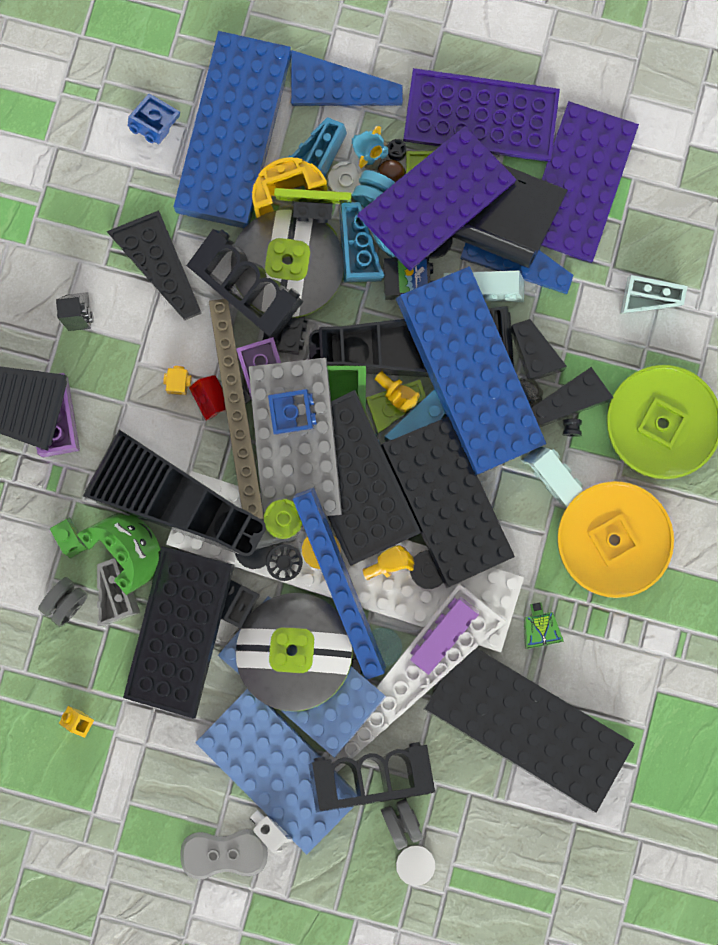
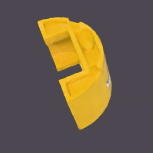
(284, 174)

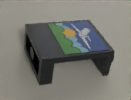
(401, 280)

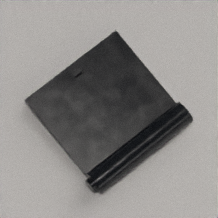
(516, 220)

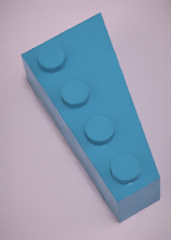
(359, 254)
(423, 414)

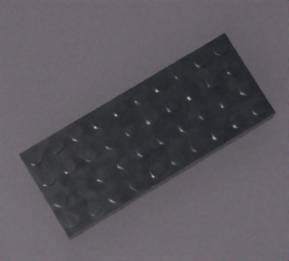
(530, 728)

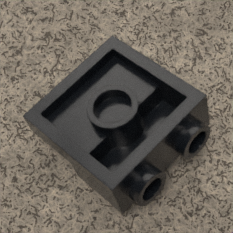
(320, 211)
(290, 337)

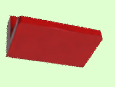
(208, 396)

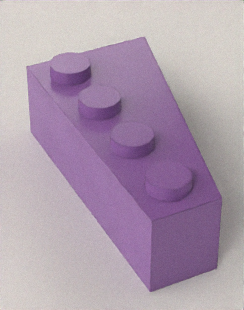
(444, 635)

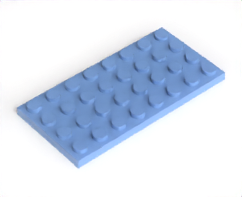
(336, 719)
(272, 768)

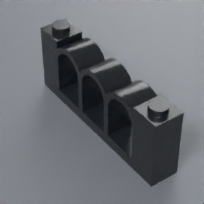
(209, 256)
(418, 770)

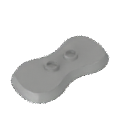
(208, 855)

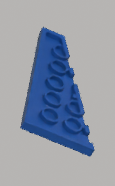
(329, 84)
(542, 271)

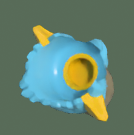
(370, 148)

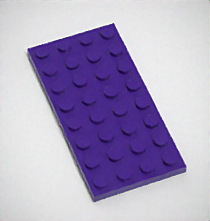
(501, 114)
(589, 164)
(436, 198)

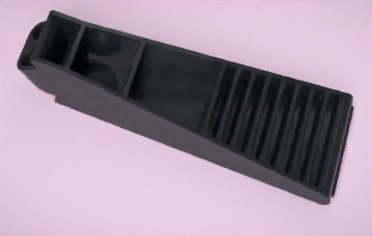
(386, 345)
(30, 405)
(155, 490)

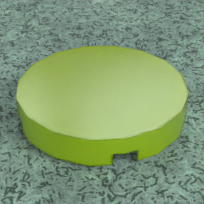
(282, 519)

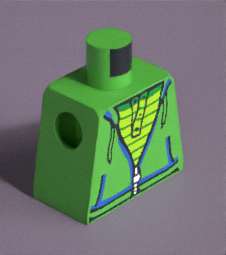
(66, 537)
(540, 628)

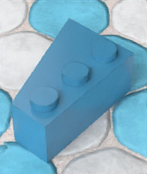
(322, 145)

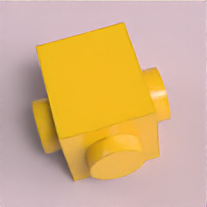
(177, 380)
(76, 721)

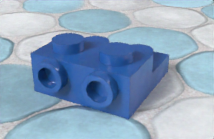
(152, 119)
(285, 412)

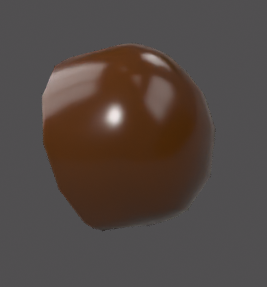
(392, 170)

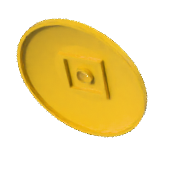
(643, 536)

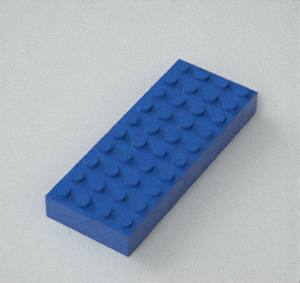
(232, 129)
(471, 370)

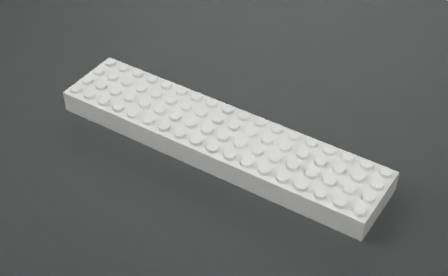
(391, 596)

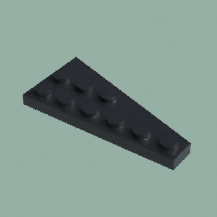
(154, 254)

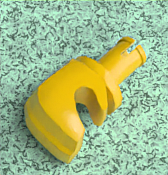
(399, 395)
(390, 561)

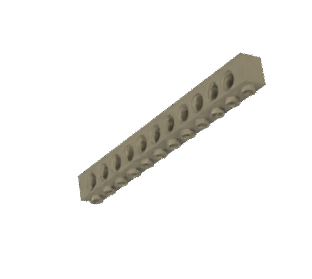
(235, 407)

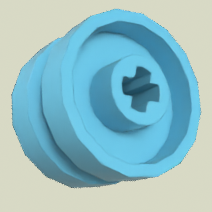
(371, 186)

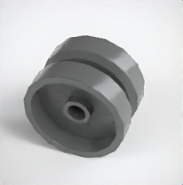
(63, 601)
(402, 823)

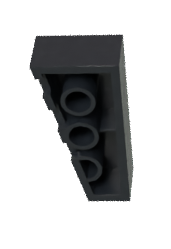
(574, 397)

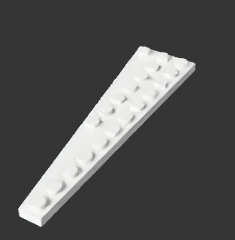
(408, 682)

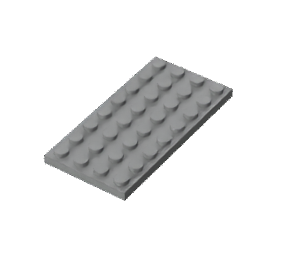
(301, 458)

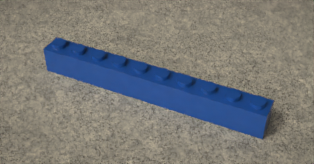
(339, 583)

